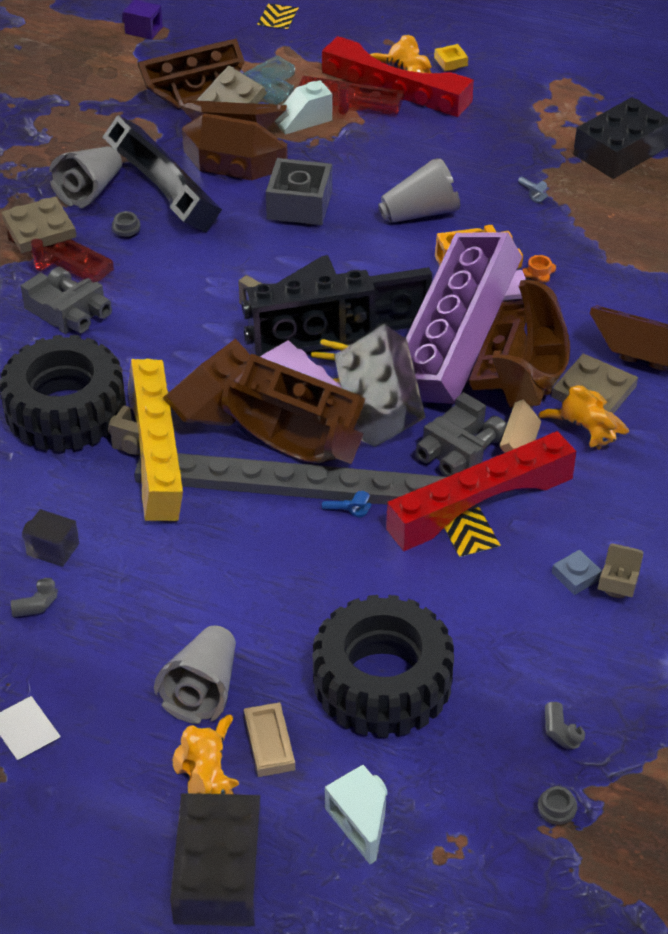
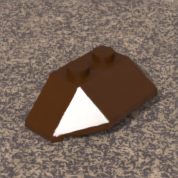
(189, 72)
(264, 114)
(232, 147)
(633, 336)
(200, 393)

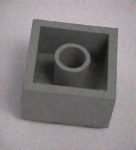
(299, 191)

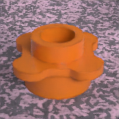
(539, 268)

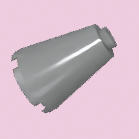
(84, 174)
(421, 194)
(198, 677)

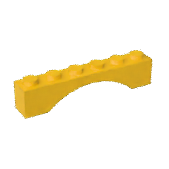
(159, 459)

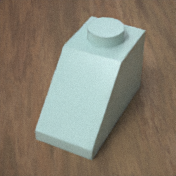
(307, 107)
(358, 808)

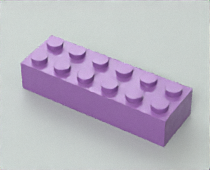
(460, 311)

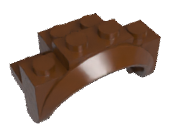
(521, 363)
(295, 412)

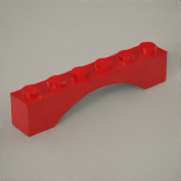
(438, 91)
(426, 511)

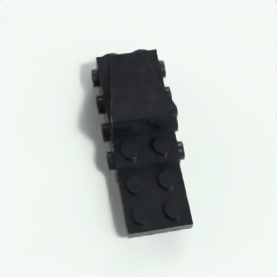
(330, 306)

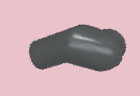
(39, 602)
(557, 730)

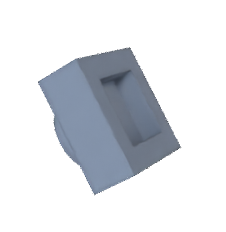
(576, 572)

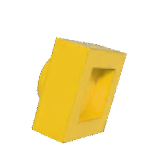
(451, 57)

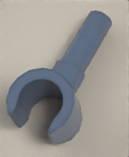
(536, 190)

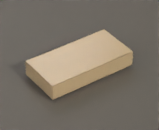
(521, 427)
(269, 739)

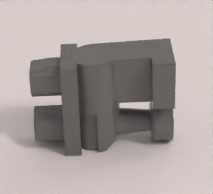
(65, 309)
(453, 436)

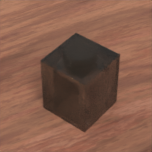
(50, 537)

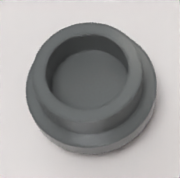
(126, 224)
(557, 805)

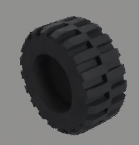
(57, 366)
(378, 702)

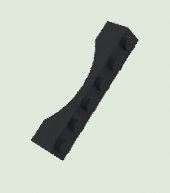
(183, 194)

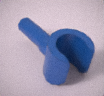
(357, 506)

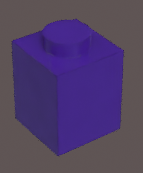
(142, 19)

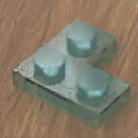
(272, 76)

